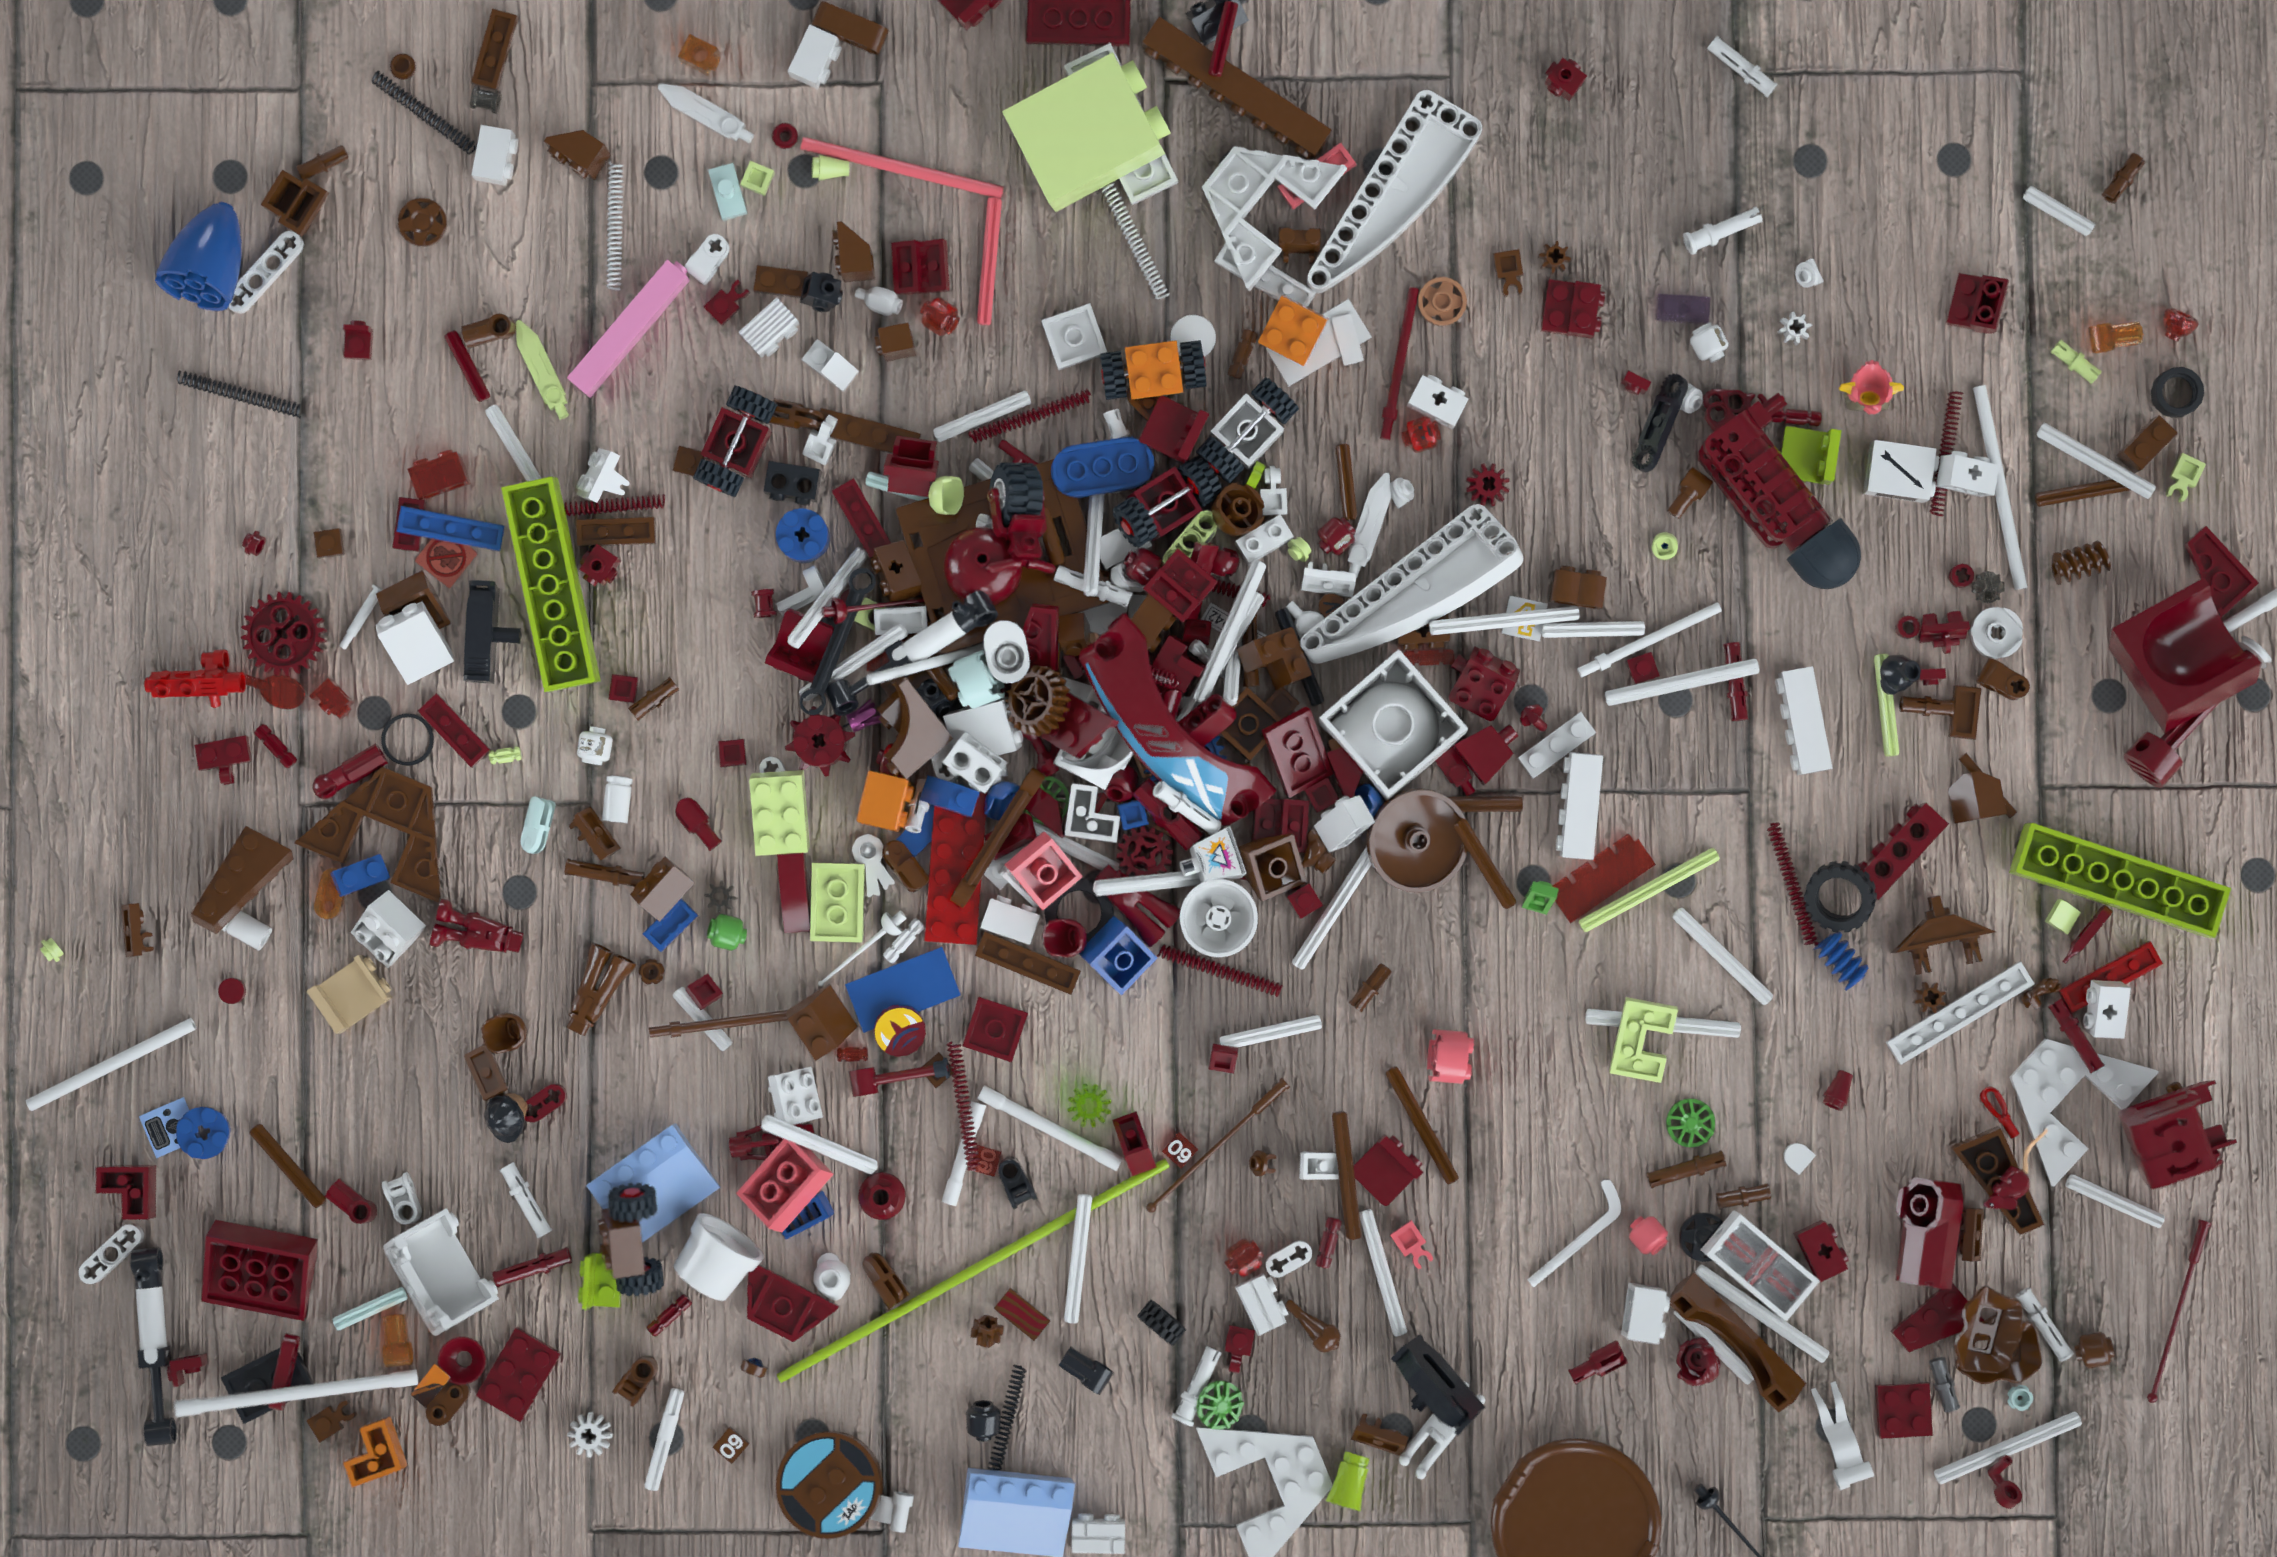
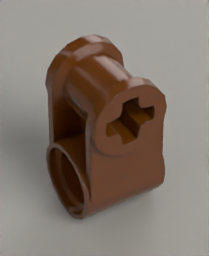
(1998, 678)
(634, 1383)

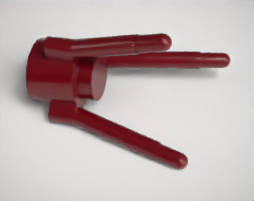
(742, 1145)

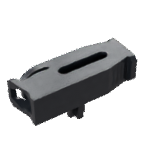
(483, 632)
(1437, 1385)

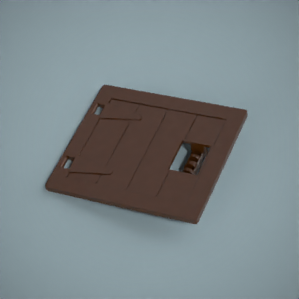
(1035, 587)

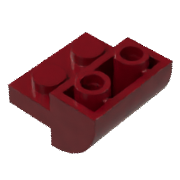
(1977, 303)

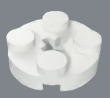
(2011, 632)

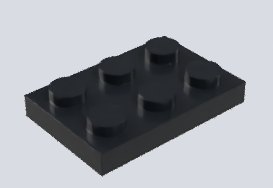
(259, 1377)

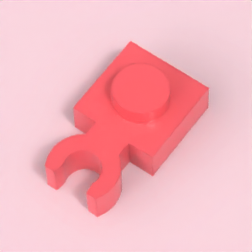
(1409, 1241)

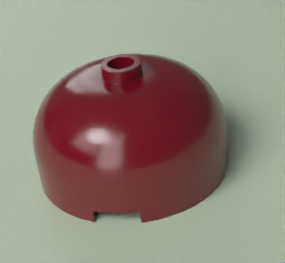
(967, 575)

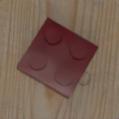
(995, 1029)
(1904, 1410)

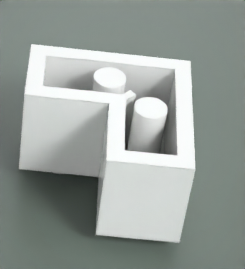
(1084, 822)

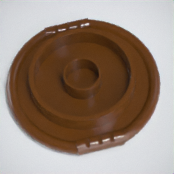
(1576, 1503)

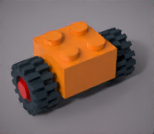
(1153, 369)

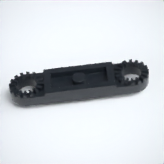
(1660, 422)

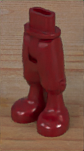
(480, 934)

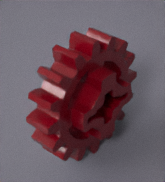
(1139, 844)

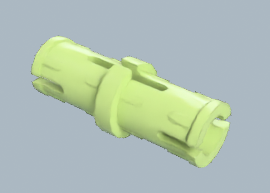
(2076, 361)

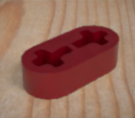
(547, 1107)

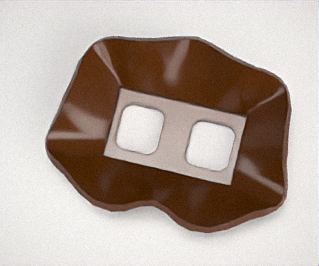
(2003, 1333)
(2022, 1365)

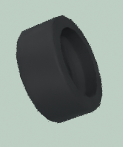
(2197, 392)

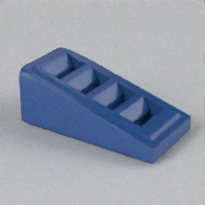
(824, 1207)

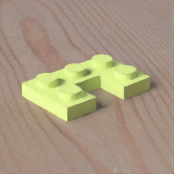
(1635, 1020)

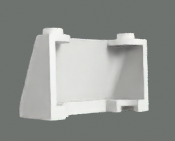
(439, 1273)

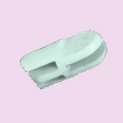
(537, 824)

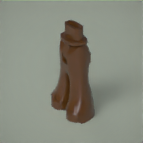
(589, 1001)

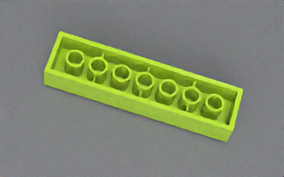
(551, 584)
(2120, 880)

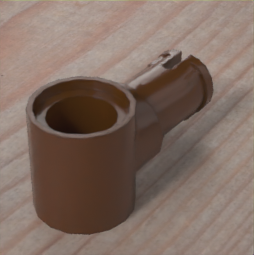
(1692, 487)

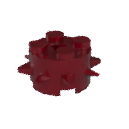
(820, 757)

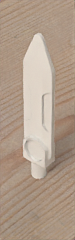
(705, 112)
(1370, 524)

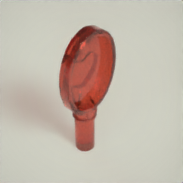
(279, 690)

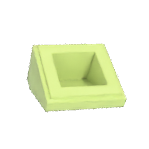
(2062, 916)

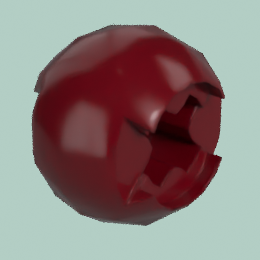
(1226, 562)

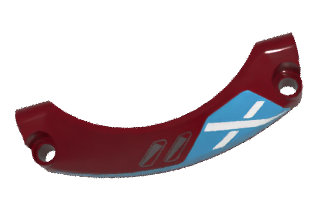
(1127, 691)

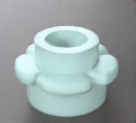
(2025, 1402)

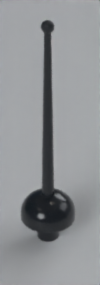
(1709, 1499)

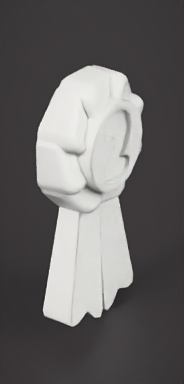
(868, 851)

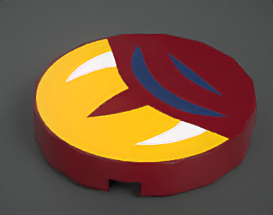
(899, 1030)

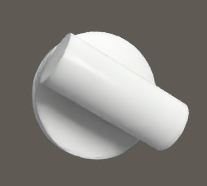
(1808, 274)
(1692, 400)
(1401, 492)

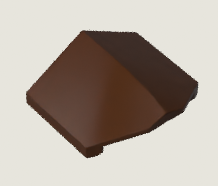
(1976, 797)

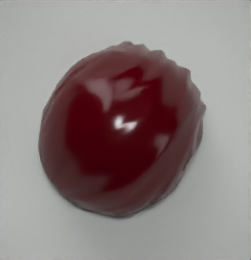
(1064, 937)

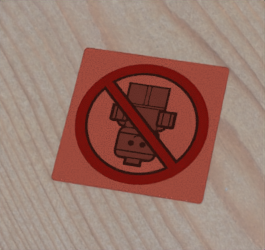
(445, 560)

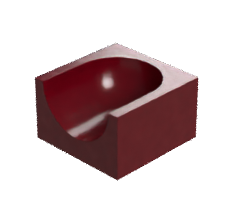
(2182, 656)

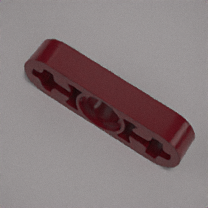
(285, 1366)

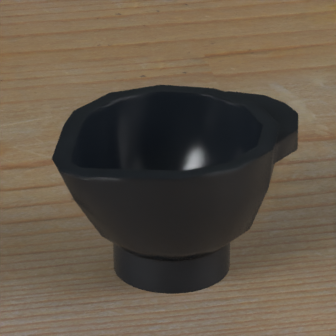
(1898, 673)

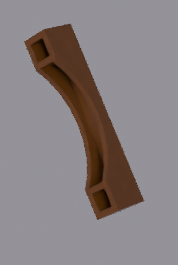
(1772, 1375)

